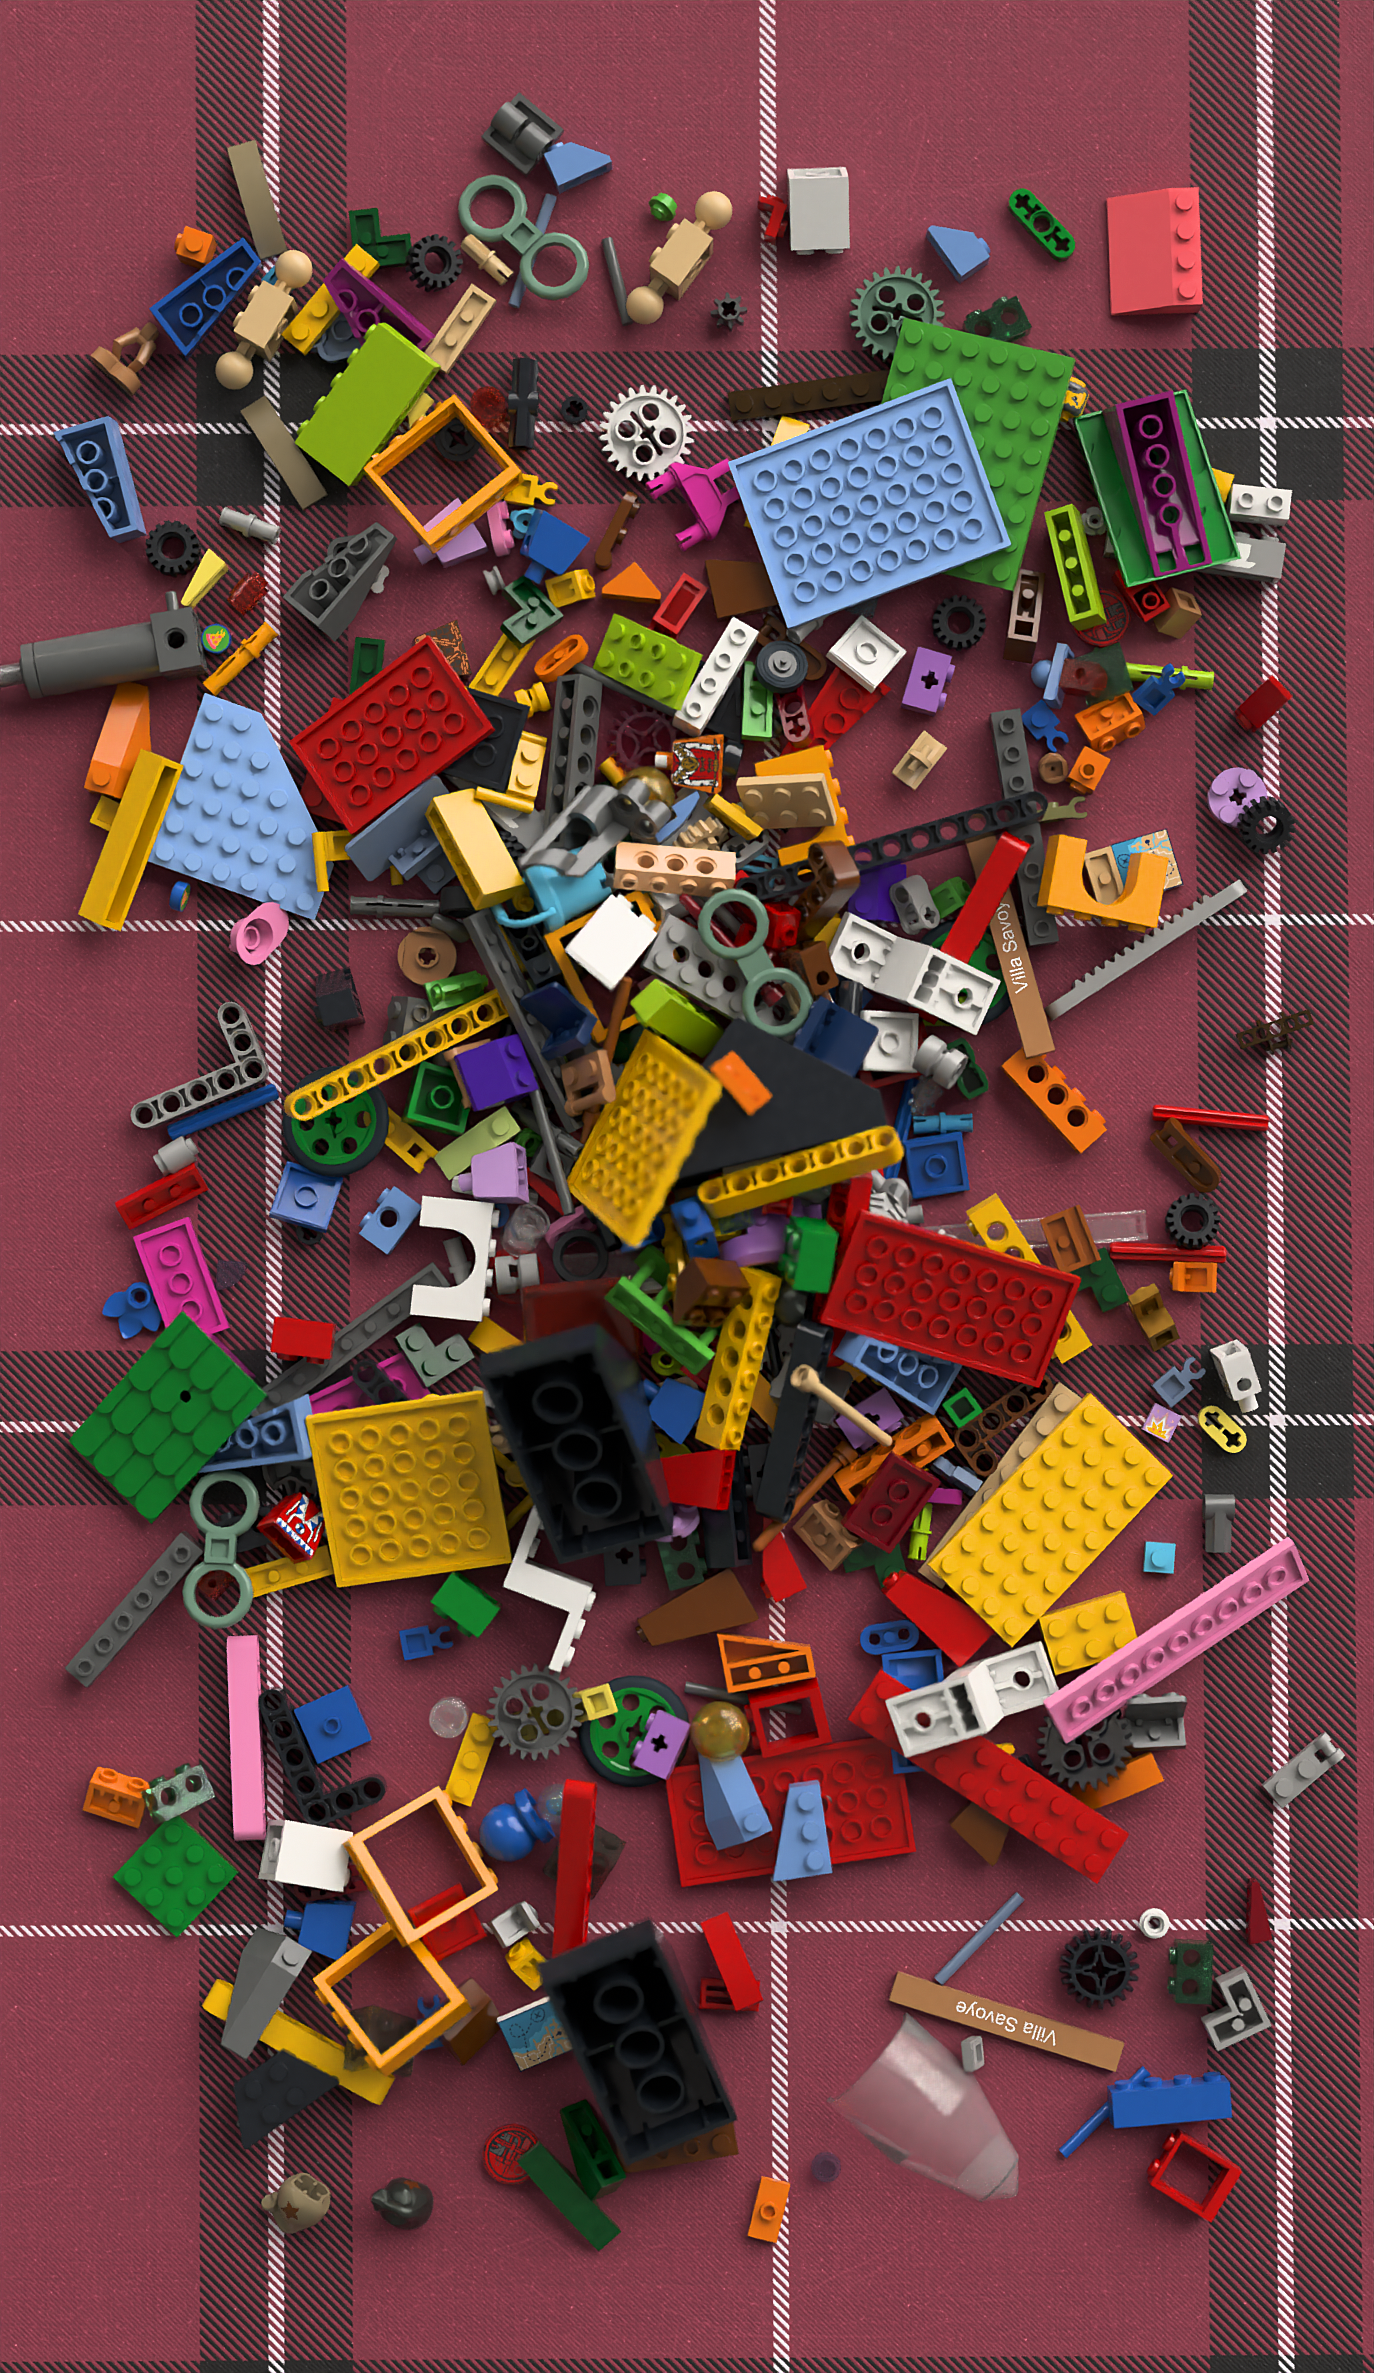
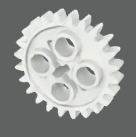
(668, 417)

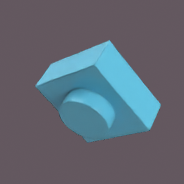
(1159, 1557)

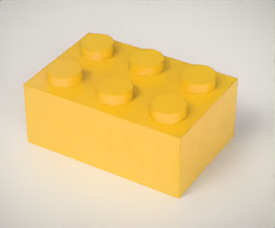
(1086, 1631)

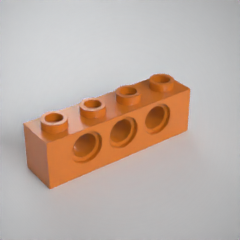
(1078, 1137)
(916, 1443)

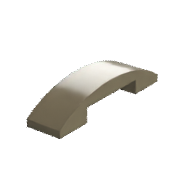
(257, 200)
(284, 452)

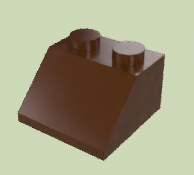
(473, 2029)

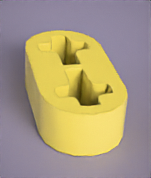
(1226, 1423)

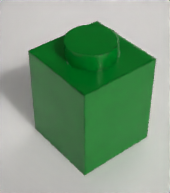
(961, 1407)

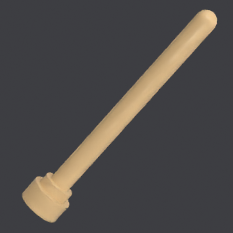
(807, 1381)

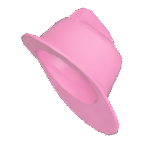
(259, 933)

